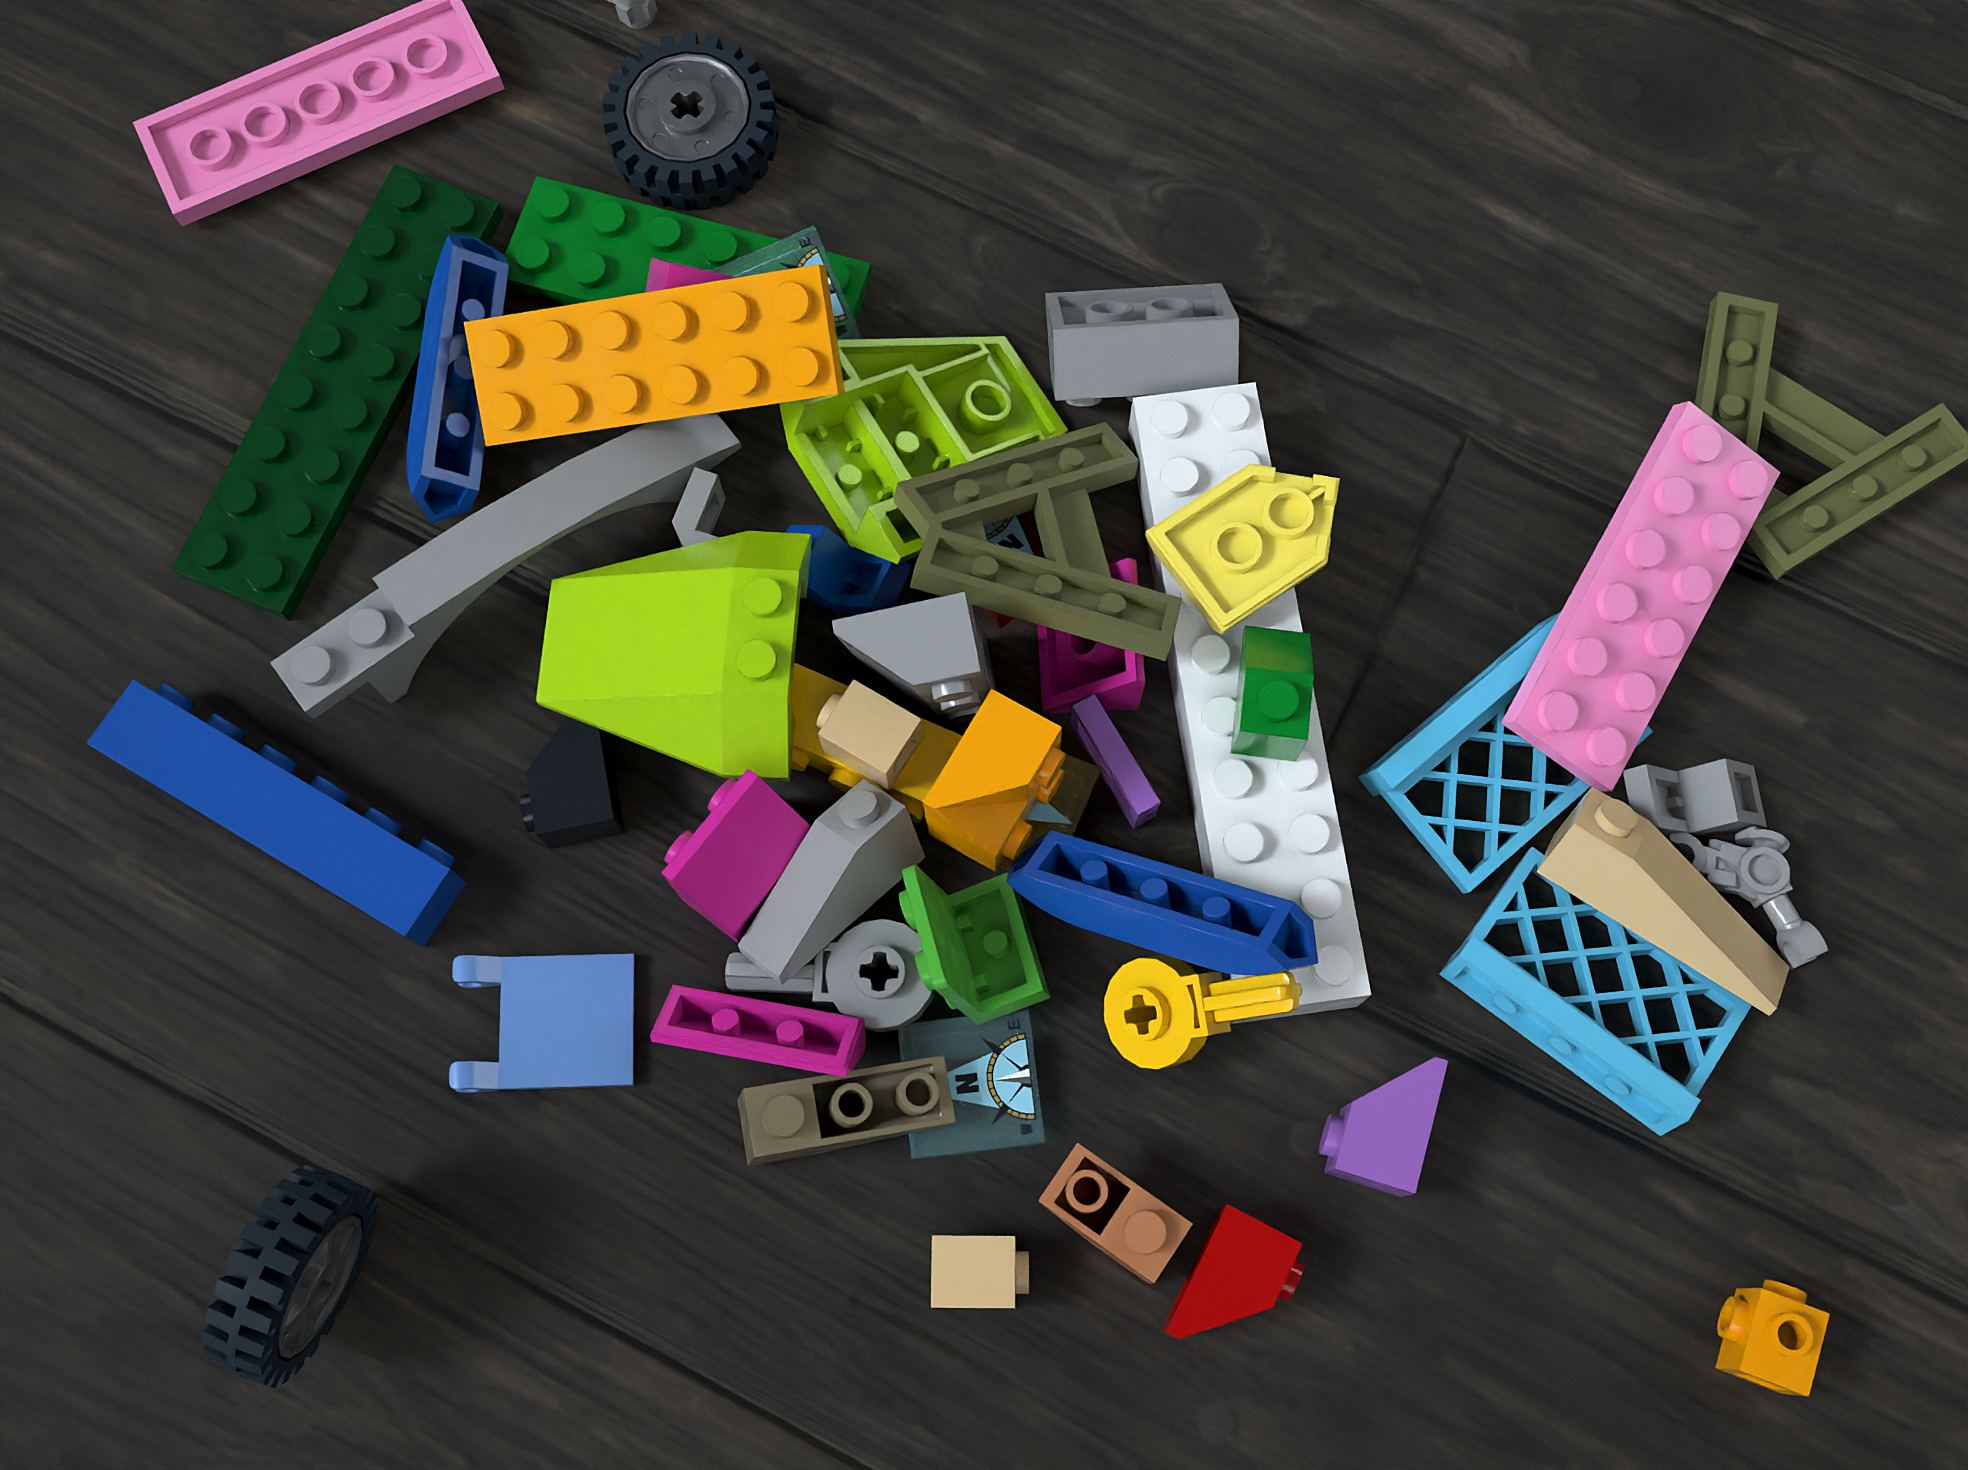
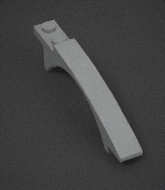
(424, 592)

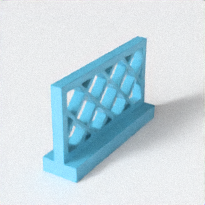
(1440, 739)
(1578, 1037)

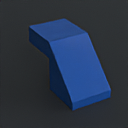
(847, 578)

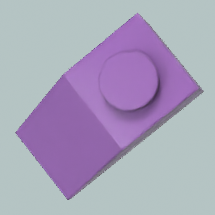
(1386, 1132)

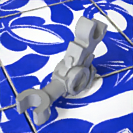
(1758, 876)

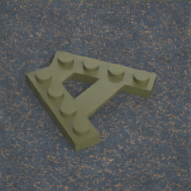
(1868, 469)
(1073, 582)

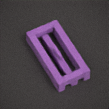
(1115, 760)

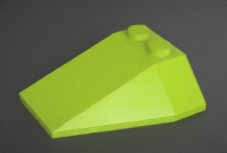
(906, 415)
(685, 650)

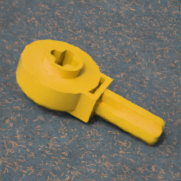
(1165, 1010)

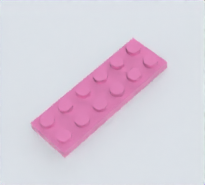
(317, 107)
(1641, 597)

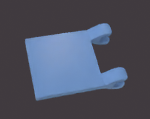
(560, 1022)

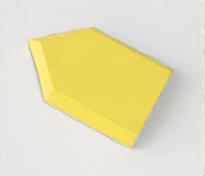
(1247, 541)

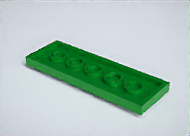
(599, 246)

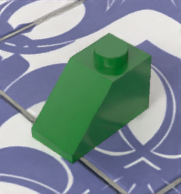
(1273, 694)

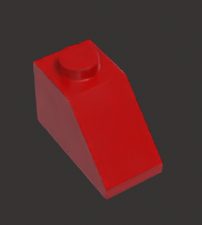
(1235, 1274)

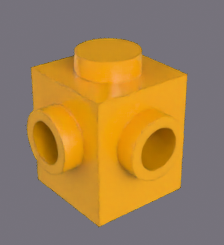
(1771, 1337)

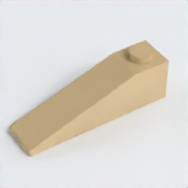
(1648, 886)

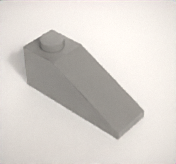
(832, 879)

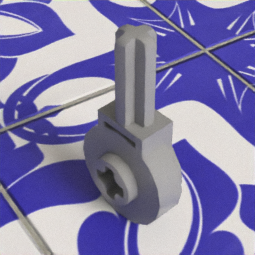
(840, 976)

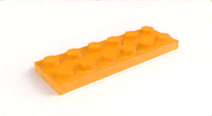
(656, 356)

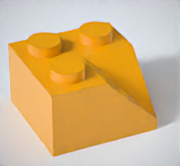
(994, 781)

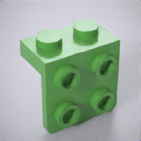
(974, 945)

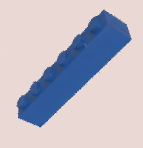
(278, 812)

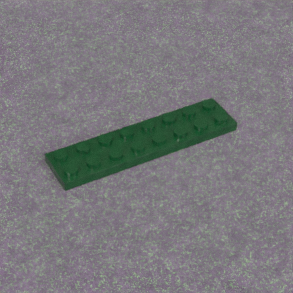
(331, 400)

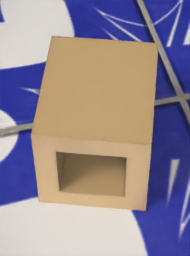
(869, 733)
(977, 1272)

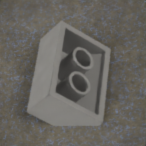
(1141, 341)
(927, 652)

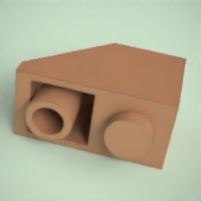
(1115, 1214)

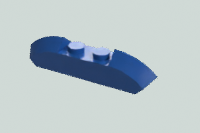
(445, 419)
(1164, 907)

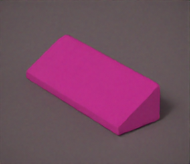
(760, 1031)

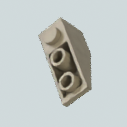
(843, 1112)

